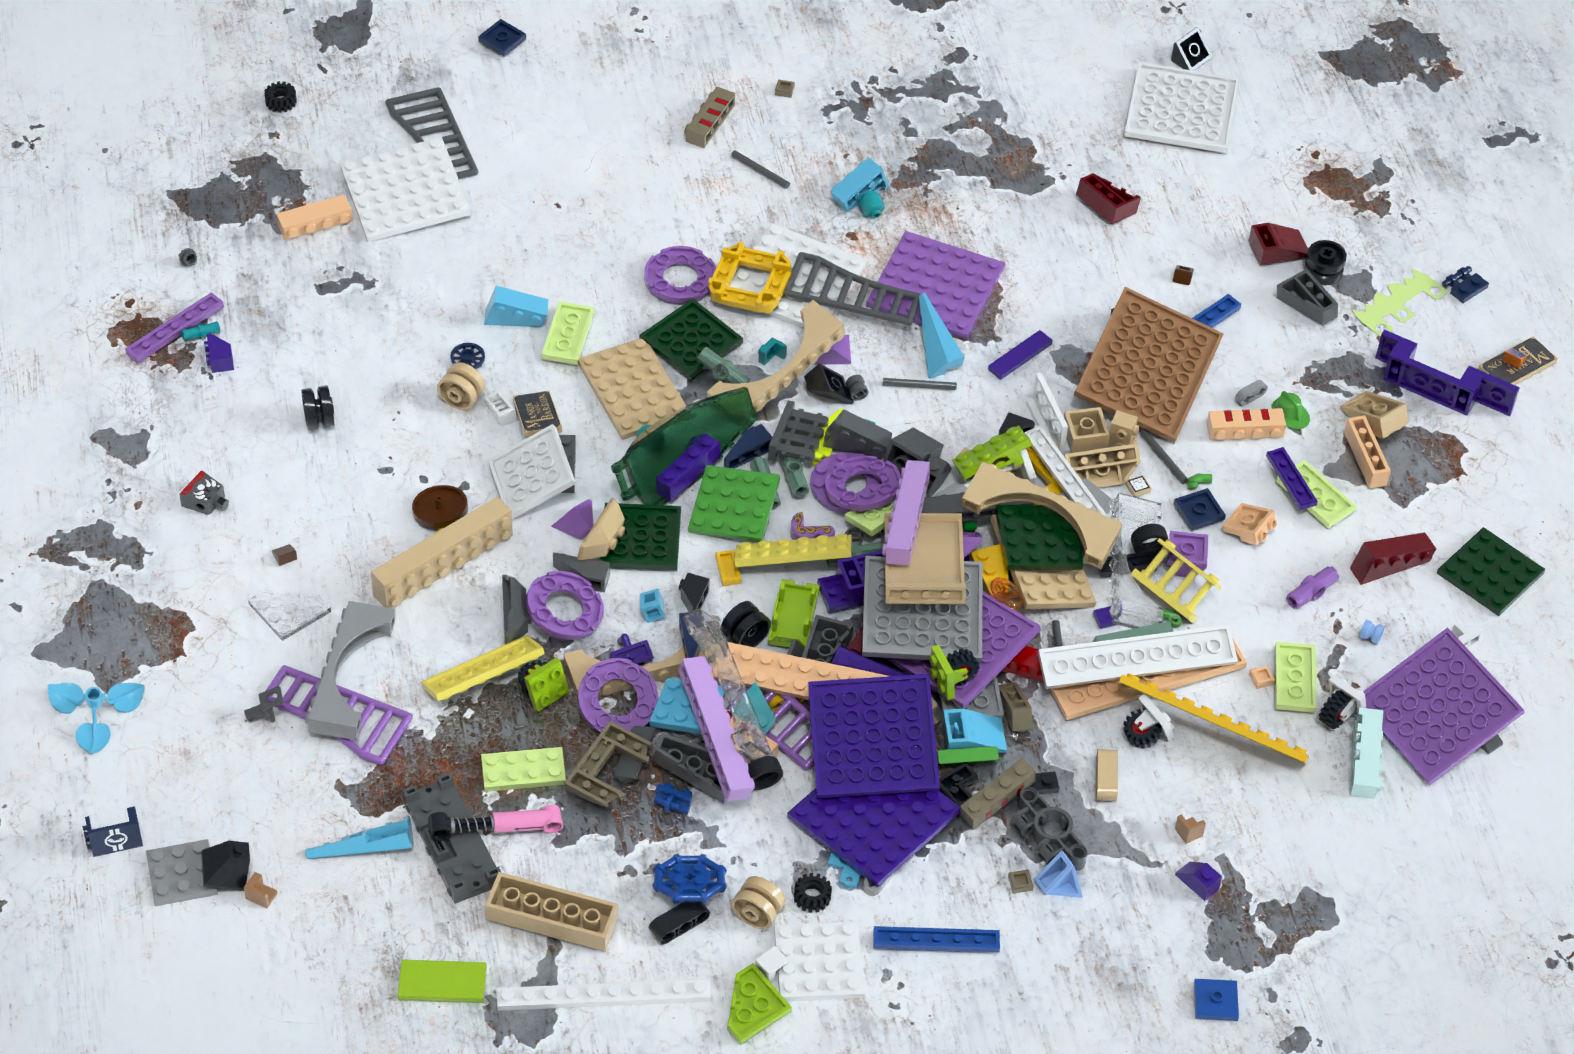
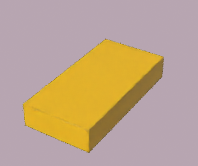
(726, 565)

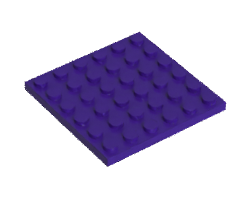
(873, 736)
(875, 830)

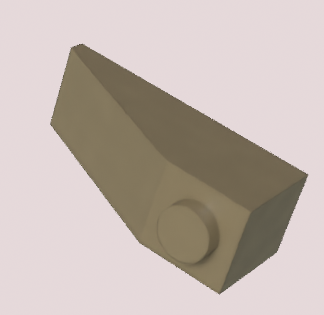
(1016, 707)

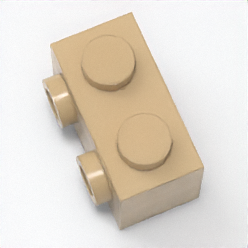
(1123, 429)

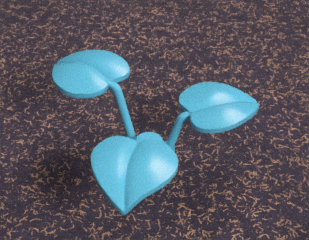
(94, 736)

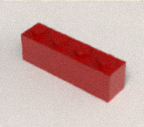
(1026, 664)

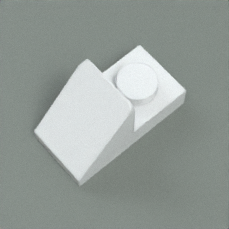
(1468, 634)

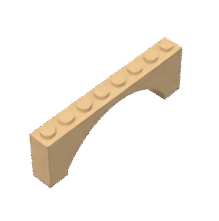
(820, 334)
(996, 486)
(578, 663)

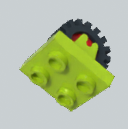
(951, 669)
(543, 682)

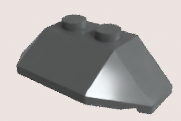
(514, 607)

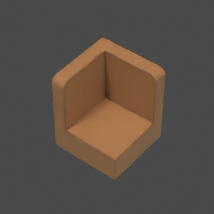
(1189, 829)
(258, 892)

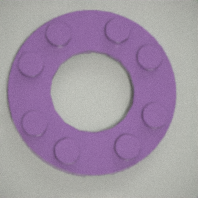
(679, 255)
(827, 465)
(844, 470)
(565, 582)
(622, 670)

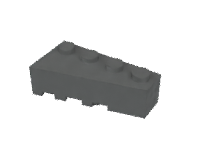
(825, 638)
(688, 762)

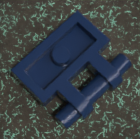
(1468, 287)

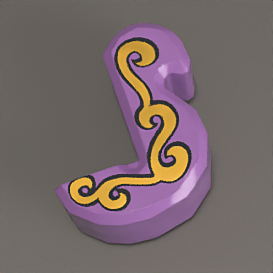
(799, 530)

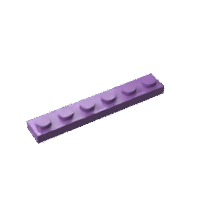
(172, 328)

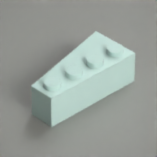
(1366, 753)

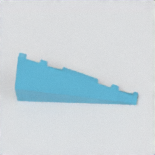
(940, 346)
(382, 838)

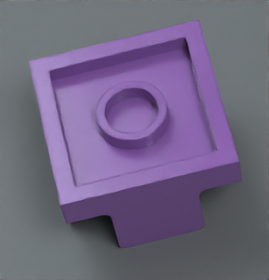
(1192, 547)

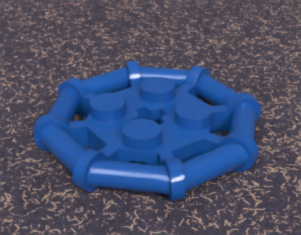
(689, 878)

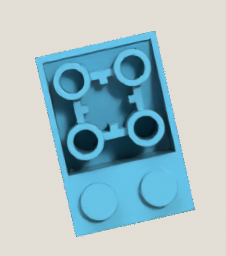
(972, 729)

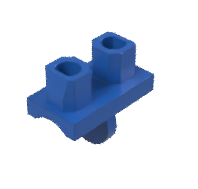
(673, 799)

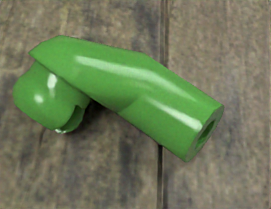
(1198, 478)
(1173, 617)

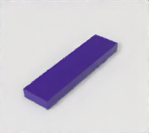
(1020, 354)
(1291, 478)

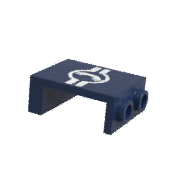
(113, 837)

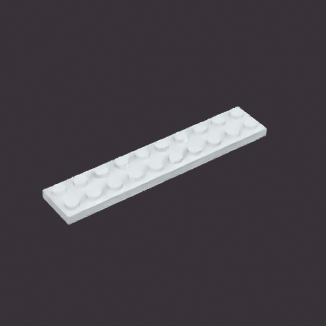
(1137, 656)

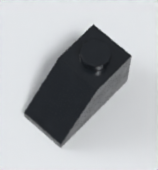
(694, 591)

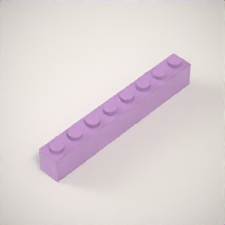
(906, 512)
(716, 728)

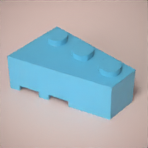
(864, 178)
(515, 309)

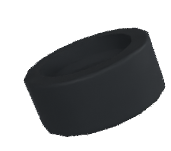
(1147, 532)
(765, 772)

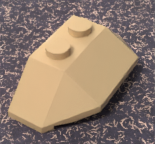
(1106, 465)
(604, 533)

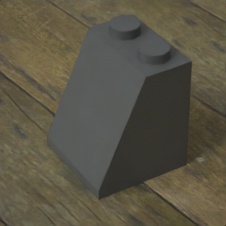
(911, 446)

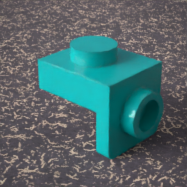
(770, 349)

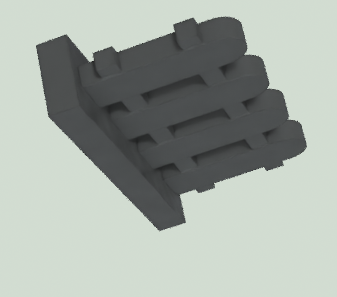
(790, 422)

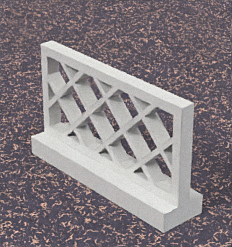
(1047, 414)

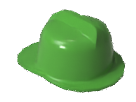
(1294, 413)

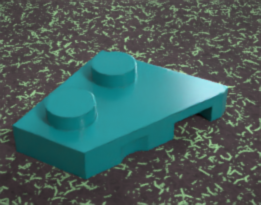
(761, 708)

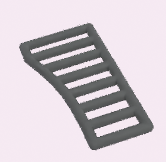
(447, 113)
(839, 304)

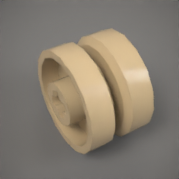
(461, 386)
(758, 902)

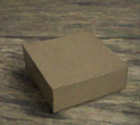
(784, 88)
(1020, 881)

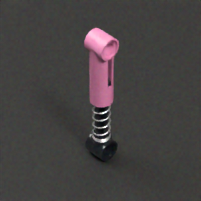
(545, 819)

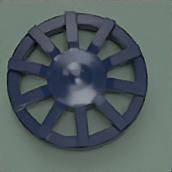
(468, 355)

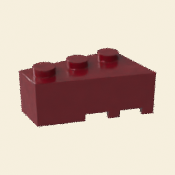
(1106, 199)

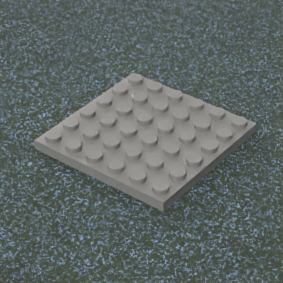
(912, 629)

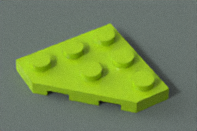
(754, 1004)

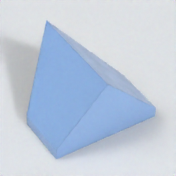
(1059, 878)

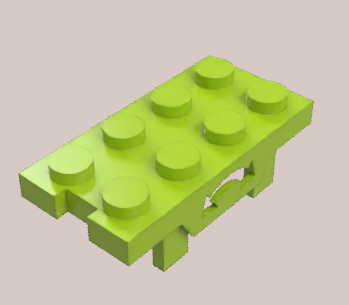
(999, 446)
(793, 613)

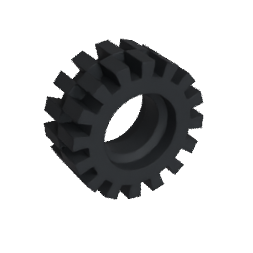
(280, 90)
(812, 902)

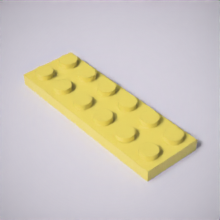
(793, 550)
(482, 668)

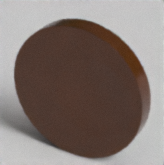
(439, 506)

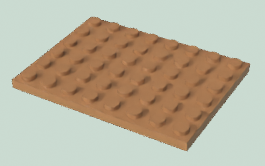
(1149, 364)

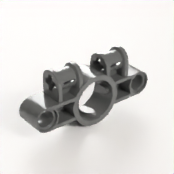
(1033, 813)

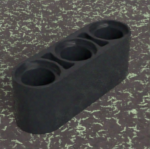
(678, 921)

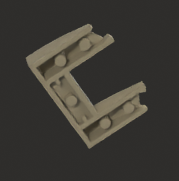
(611, 739)

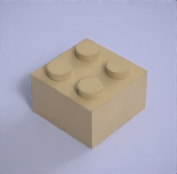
(1086, 429)

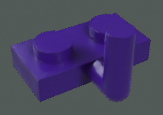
(636, 653)

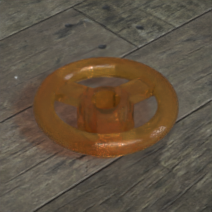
(1004, 595)

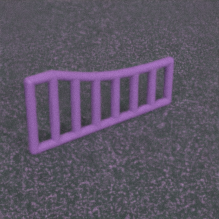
(353, 698)
(803, 713)

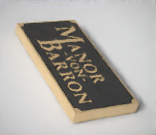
(1537, 360)
(536, 412)

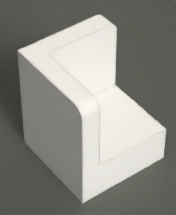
(770, 963)

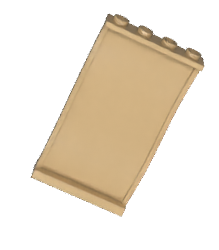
(935, 564)

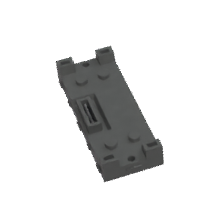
(461, 858)

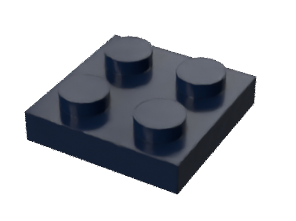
(502, 37)
(1199, 509)

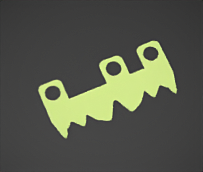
(1391, 304)

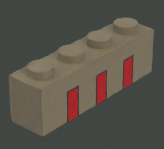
(710, 117)
(997, 793)

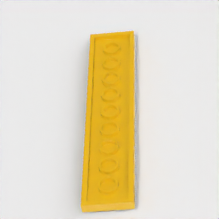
(1207, 714)

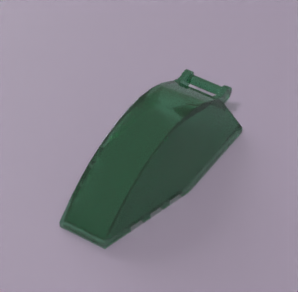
(657, 447)

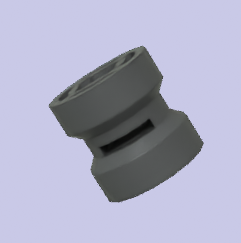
(857, 388)

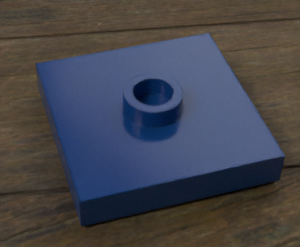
(1216, 999)

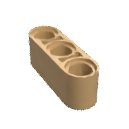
(1107, 775)

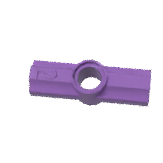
(1312, 587)

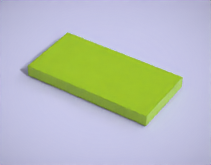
(442, 981)

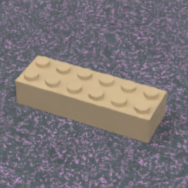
(551, 911)

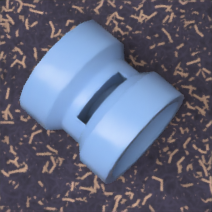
(1371, 631)

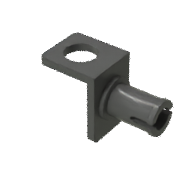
(265, 707)

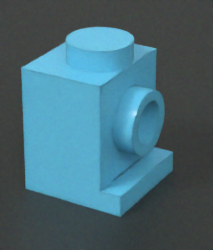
(652, 605)

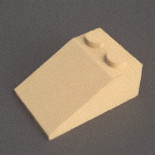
(1382, 413)

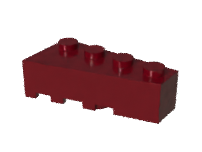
(1390, 556)

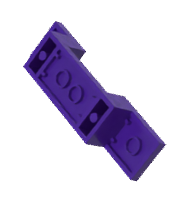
(1438, 386)
(847, 587)

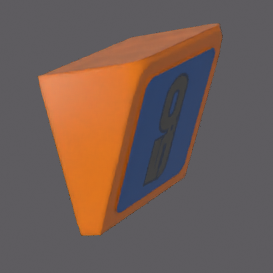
(1514, 357)

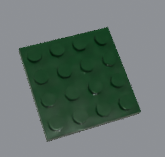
(686, 333)
(648, 538)
(1037, 539)
(1491, 571)

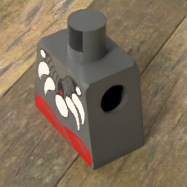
(203, 494)

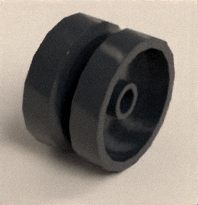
(1326, 261)
(318, 407)
(745, 624)

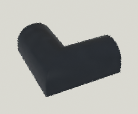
(955, 781)

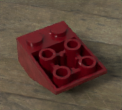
(1276, 243)

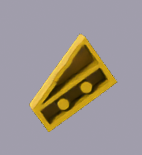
(993, 565)

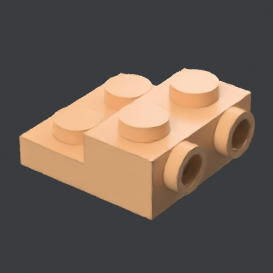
(1250, 523)

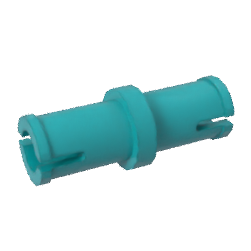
(200, 331)

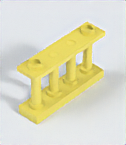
(1173, 598)

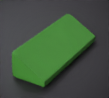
(967, 755)

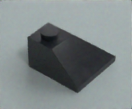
(827, 384)
(226, 865)

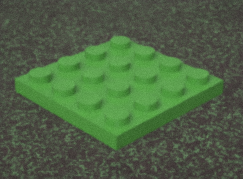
(734, 503)

